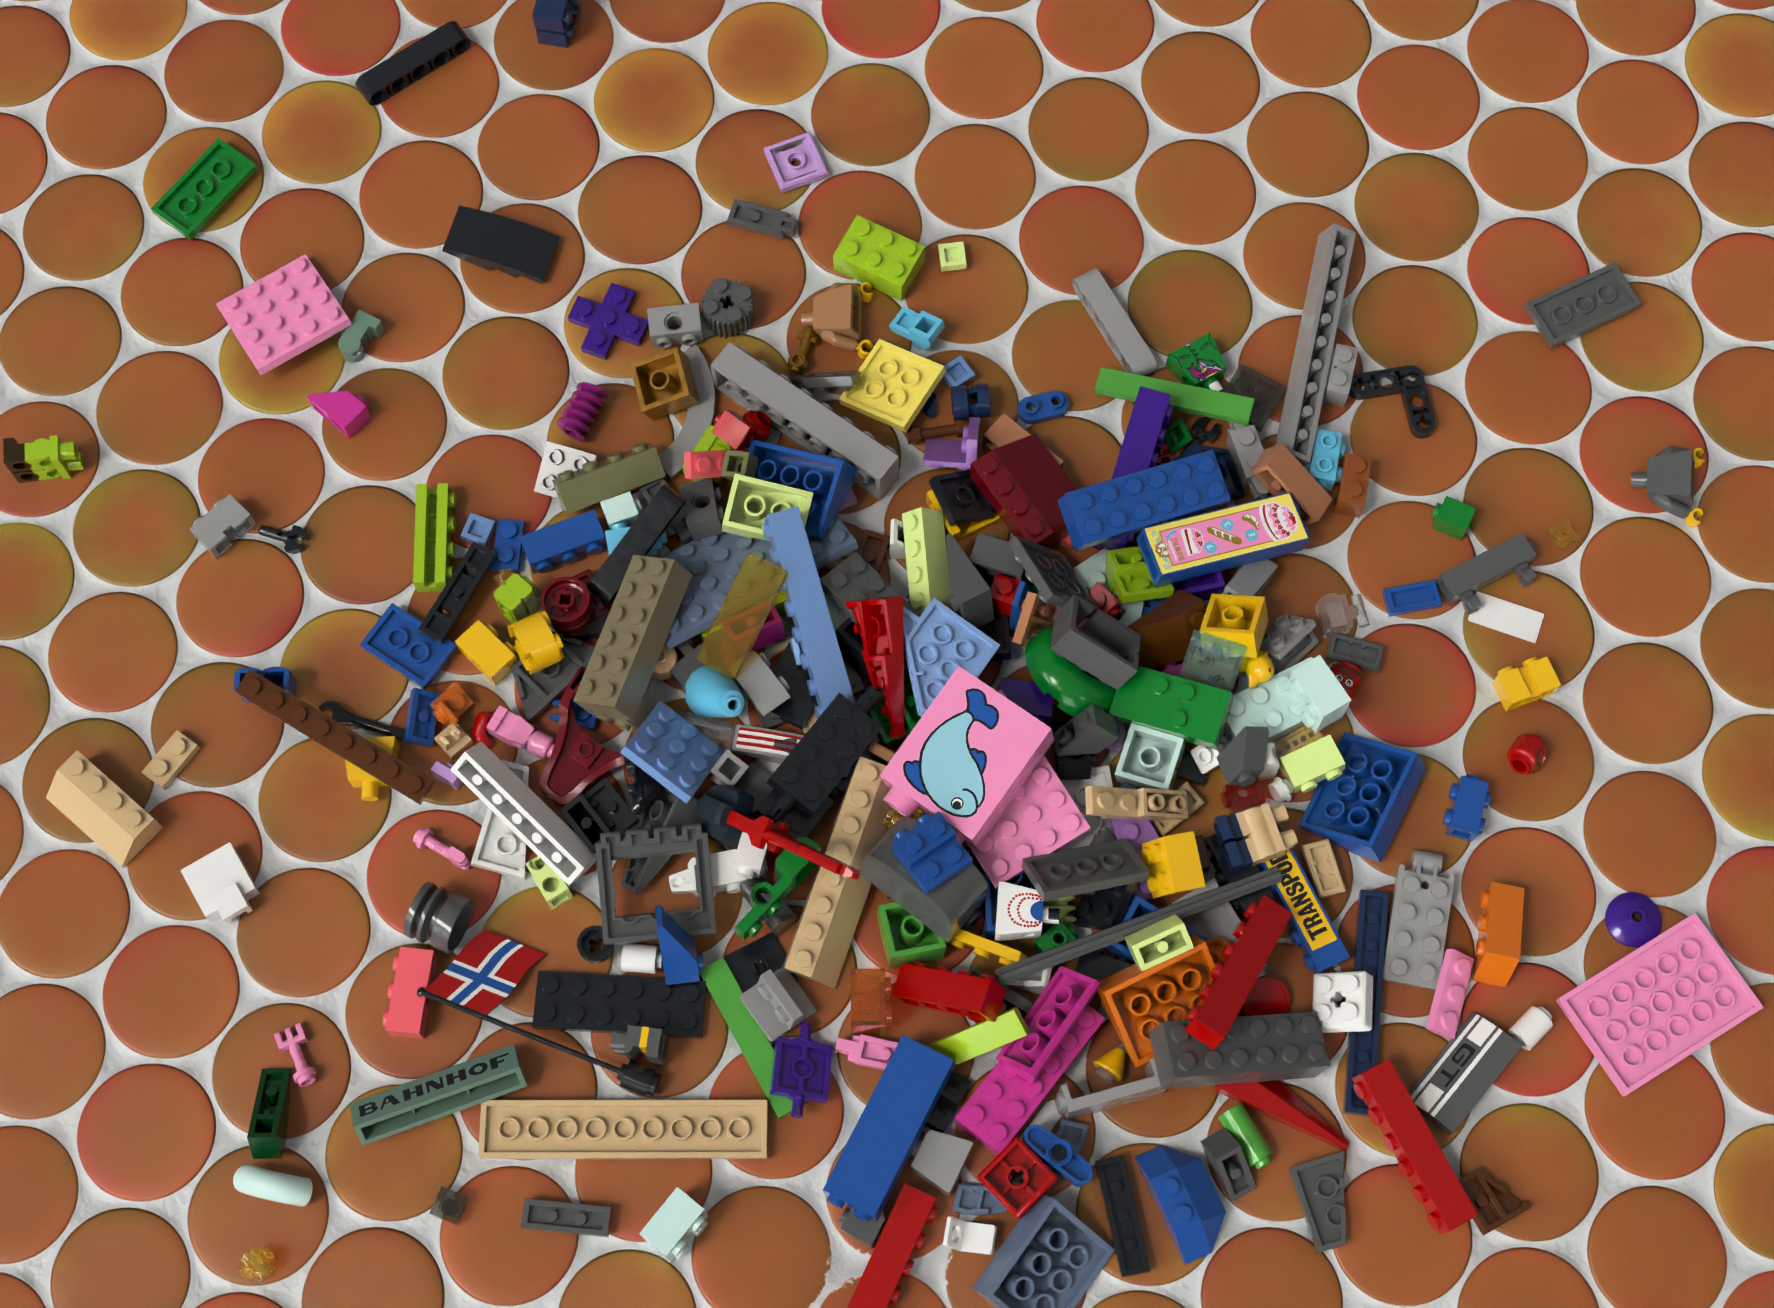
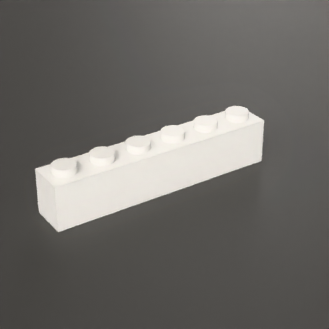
(524, 812)

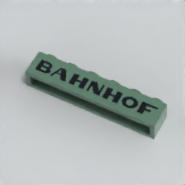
(437, 1095)

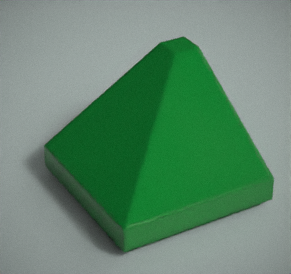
(1178, 435)

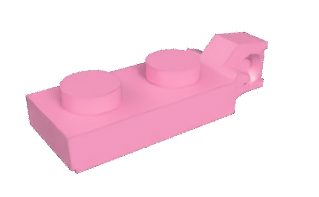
(867, 1050)

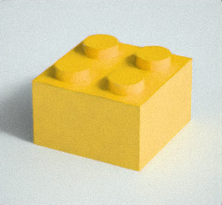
(1237, 619)
(1173, 864)

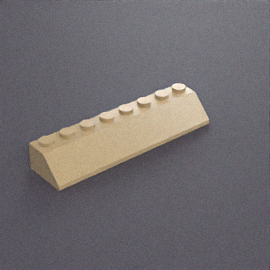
(833, 900)

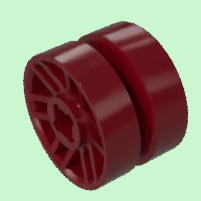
(568, 605)

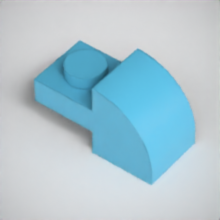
(919, 328)

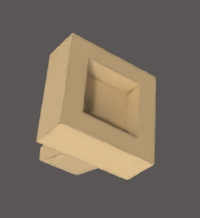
(453, 740)

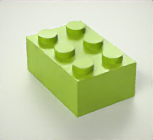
(879, 257)

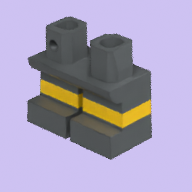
(641, 1042)

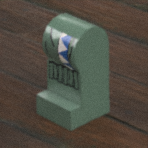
(358, 336)

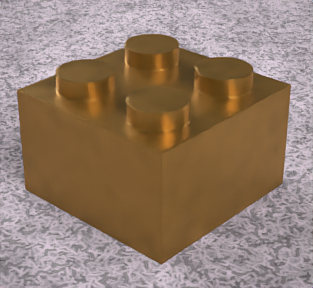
(664, 383)

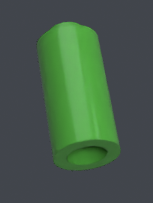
(1247, 1134)

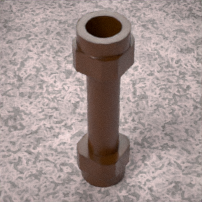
(915, 435)

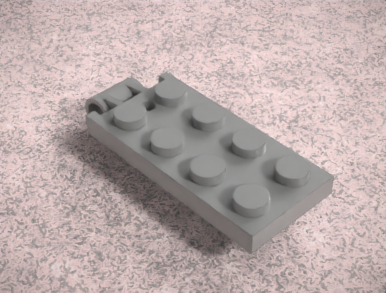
(1418, 922)

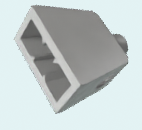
(940, 1159)

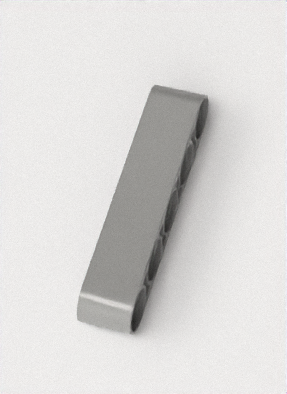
(1114, 323)

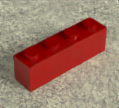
(949, 991)

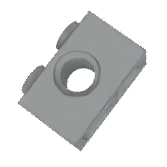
(663, 318)

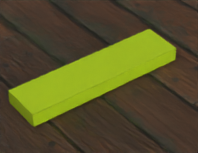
(982, 1037)

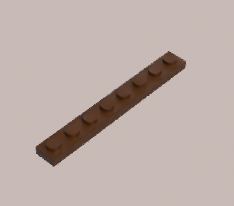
(335, 736)

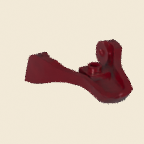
(575, 756)

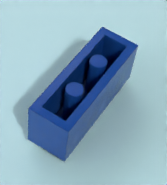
(564, 542)

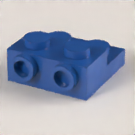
(930, 852)

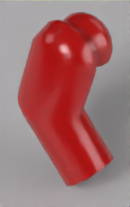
(479, 728)

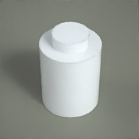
(641, 958)
(1531, 1027)

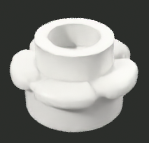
(1280, 790)

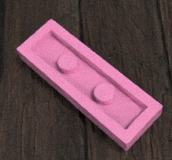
(1450, 994)

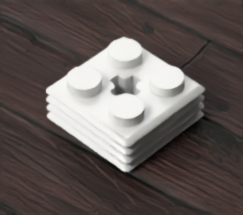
(1351, 1015)

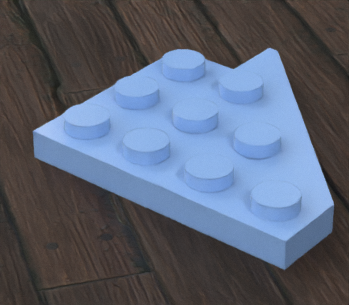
(937, 646)

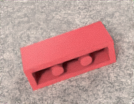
(407, 1011)

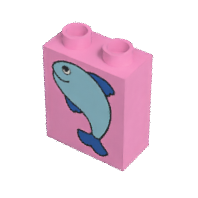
(966, 757)

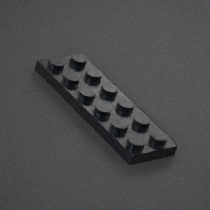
(614, 1002)

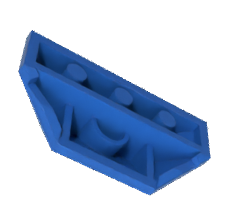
(1184, 1199)

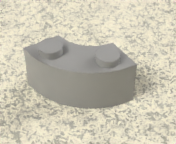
(761, 684)

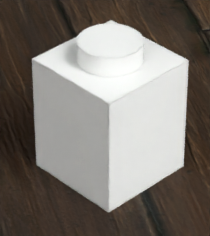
(748, 858)

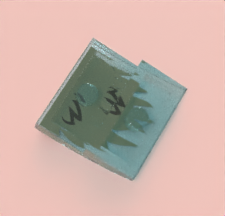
(1212, 660)

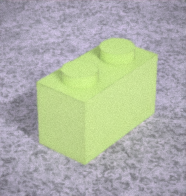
(1313, 764)
(1159, 942)

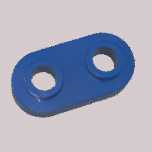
(1043, 407)

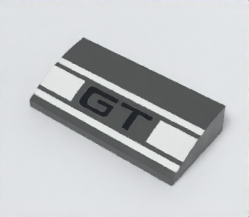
(1463, 1072)

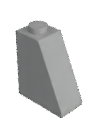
(1251, 579)

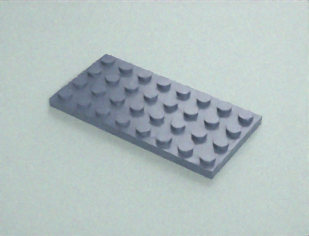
(716, 563)

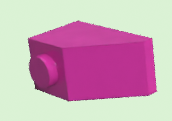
(341, 410)

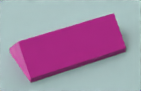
(1049, 1022)

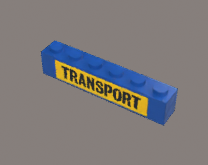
(1309, 922)

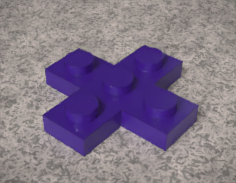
(608, 321)

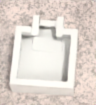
(221, 884)

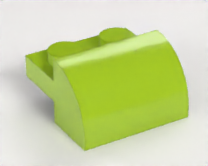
(1130, 576)

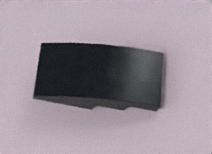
(500, 244)

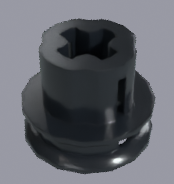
(589, 936)

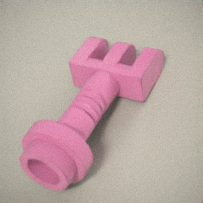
(424, 838)
(305, 1075)

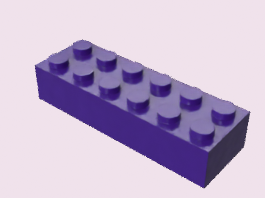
(1141, 443)

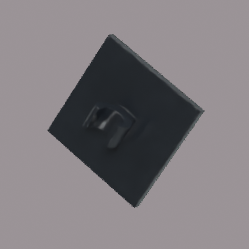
(755, 959)

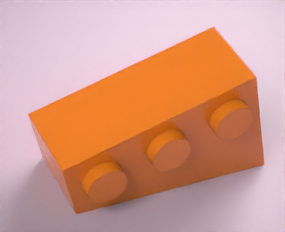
(1499, 934)

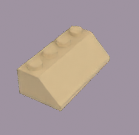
(101, 809)

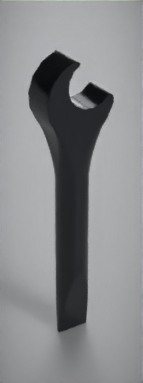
(349, 719)

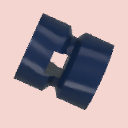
(961, 401)

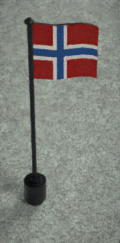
(487, 975)

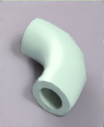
(273, 1185)

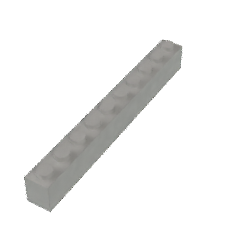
(1315, 341)

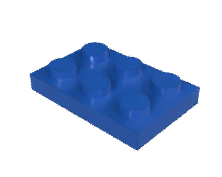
(402, 647)

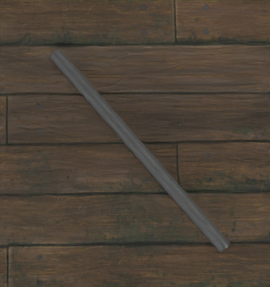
(1117, 932)

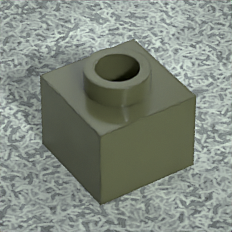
(739, 463)

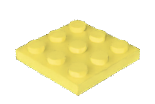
(893, 385)

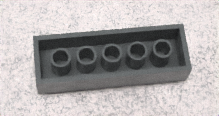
(1252, 1051)

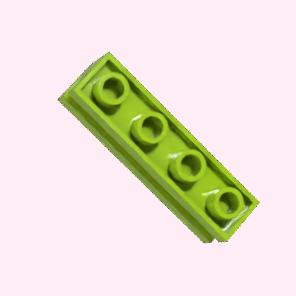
(433, 537)

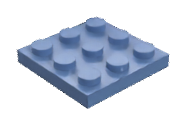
(672, 751)

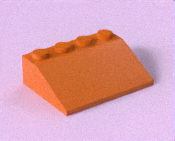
(1144, 999)

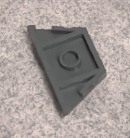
(544, 686)

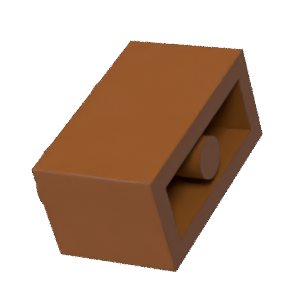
(1352, 485)

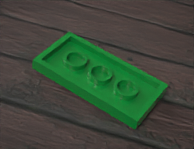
(204, 189)

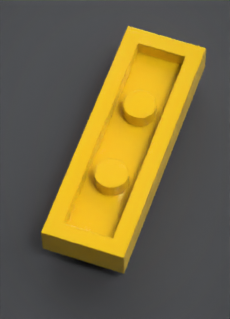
(985, 947)

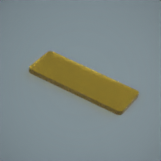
(742, 616)

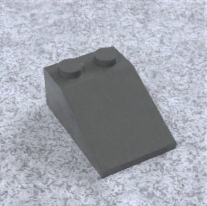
(969, 592)

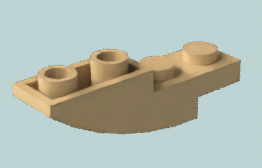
(1136, 803)

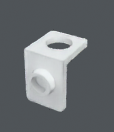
(970, 1236)

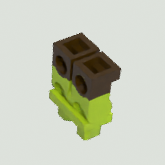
(42, 459)

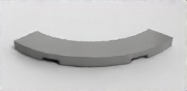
(697, 417)

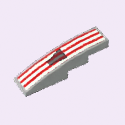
(764, 743)

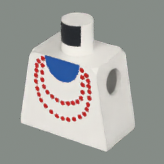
(1021, 913)

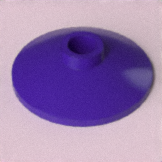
(1622, 926)

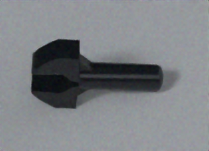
(1200, 437)
(290, 547)

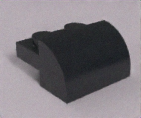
(599, 812)

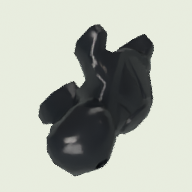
(642, 789)

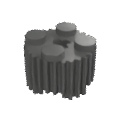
(728, 307)

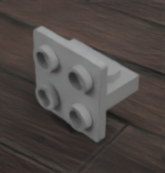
(1288, 640)
(777, 1003)

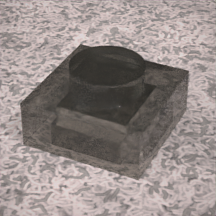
(449, 1205)

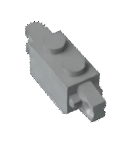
(1245, 450)

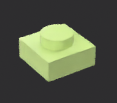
(952, 256)

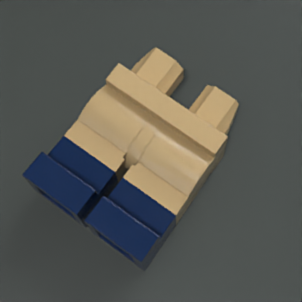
(1253, 836)

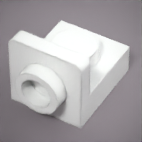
(1206, 757)

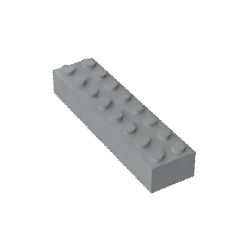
(804, 419)

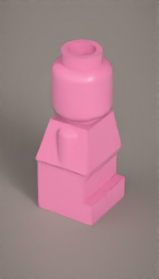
(519, 733)

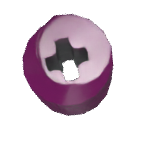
(580, 409)

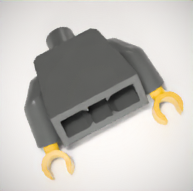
(1671, 481)

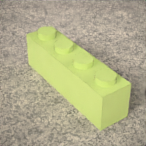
(926, 557)

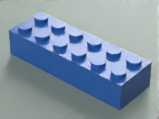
(1143, 500)

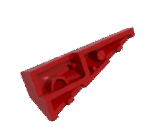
(882, 634)
(1285, 1107)

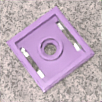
(789, 176)

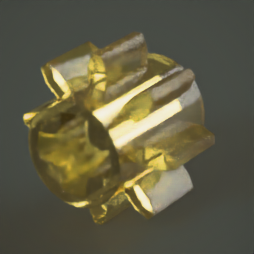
(257, 1264)

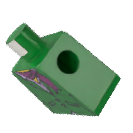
(1198, 364)

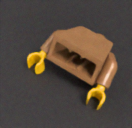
(838, 316)

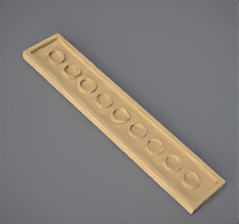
(623, 1129)

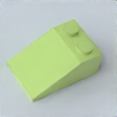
(754, 499)

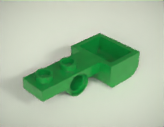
(789, 874)

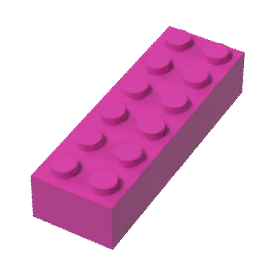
(1008, 1101)

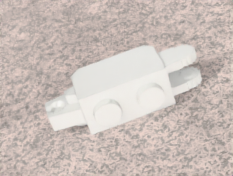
(721, 872)

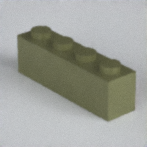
(609, 477)

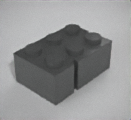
(1098, 646)

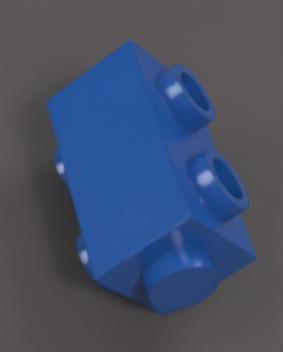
(1468, 800)

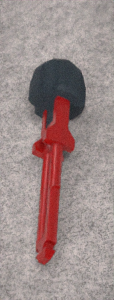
(728, 812)

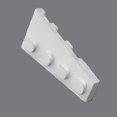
(497, 845)

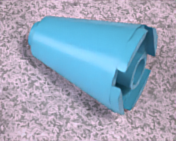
(713, 694)

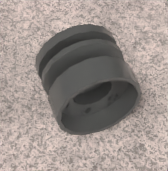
(438, 917)

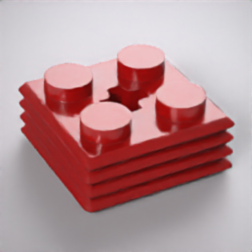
(1037, 1179)

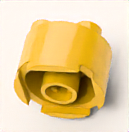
(535, 642)

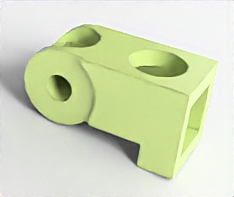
(549, 883)

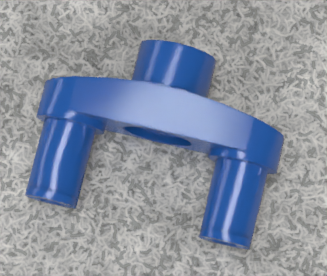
(1072, 1168)

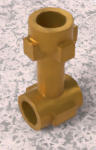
(797, 360)

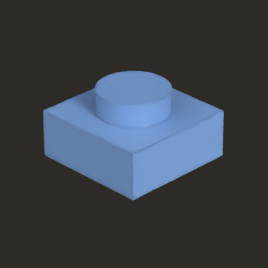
(958, 372)
(478, 529)

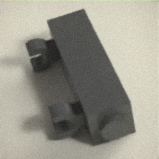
(1486, 569)

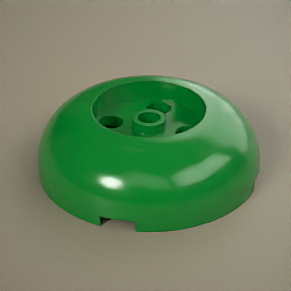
(1063, 679)

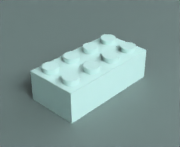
(1265, 707)

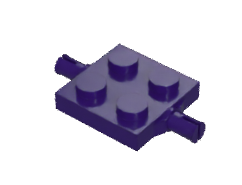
(801, 1069)

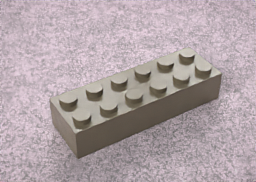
(633, 637)

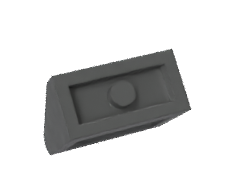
(782, 919)

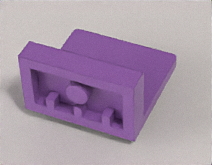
(954, 453)

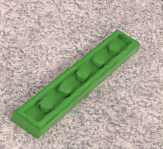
(1183, 397)
(745, 1030)

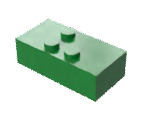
(1173, 706)

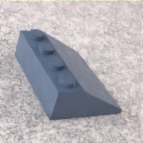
(1044, 1261)

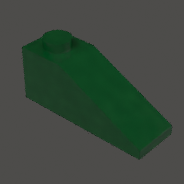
(270, 1114)

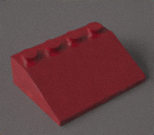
(1024, 488)

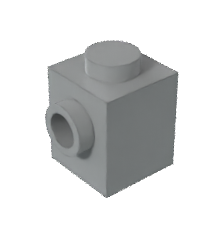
(728, 769)

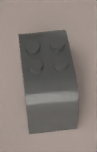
(941, 910)

